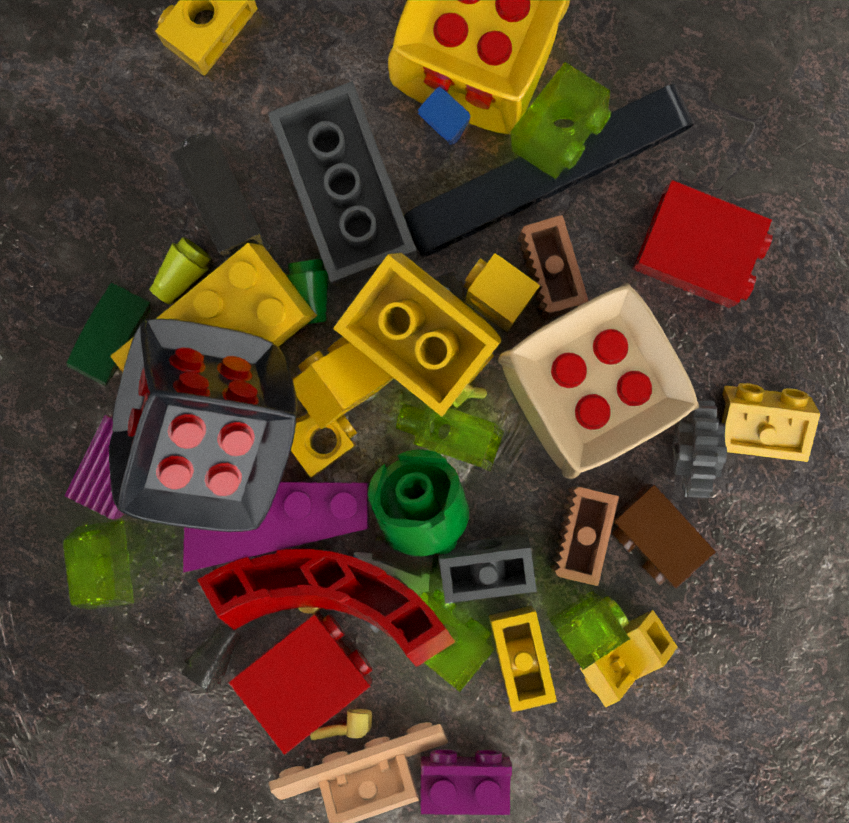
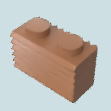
(553, 266)
(584, 535)

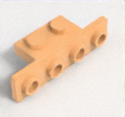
(365, 780)

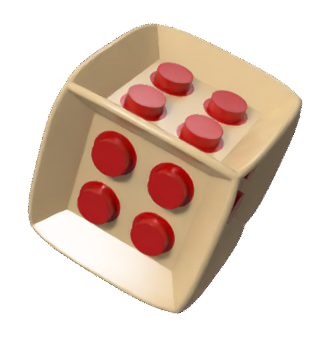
(599, 381)

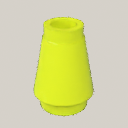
(179, 270)

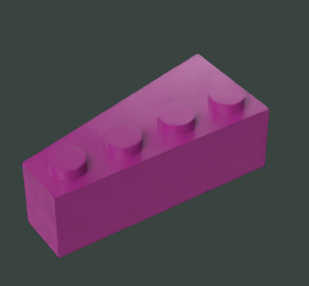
(297, 516)

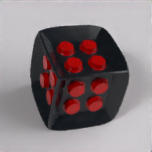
(201, 426)

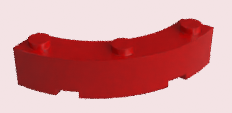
(326, 581)

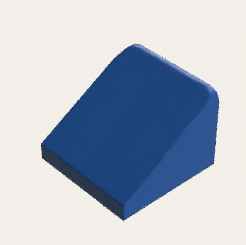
(445, 115)

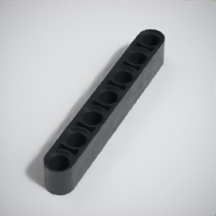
(522, 185)

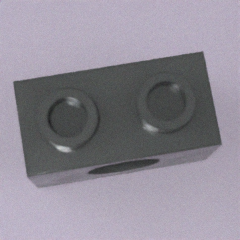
(488, 568)

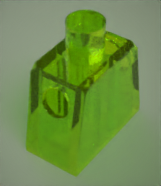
(469, 439)
(98, 566)

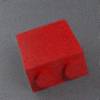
(703, 245)
(302, 680)

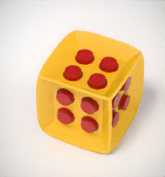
(477, 52)

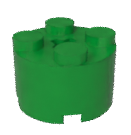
(419, 503)

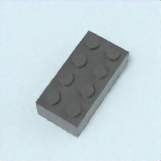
(342, 183)

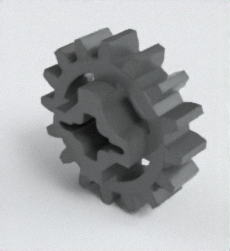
(699, 450)

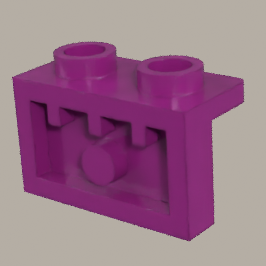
(465, 783)

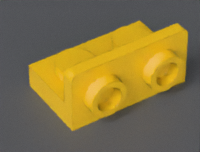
(769, 422)

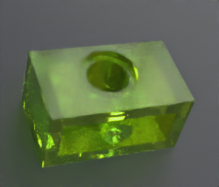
(569, 97)
(591, 628)
(468, 652)

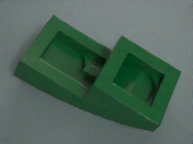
(106, 331)

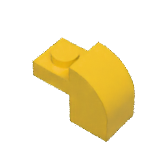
(645, 652)

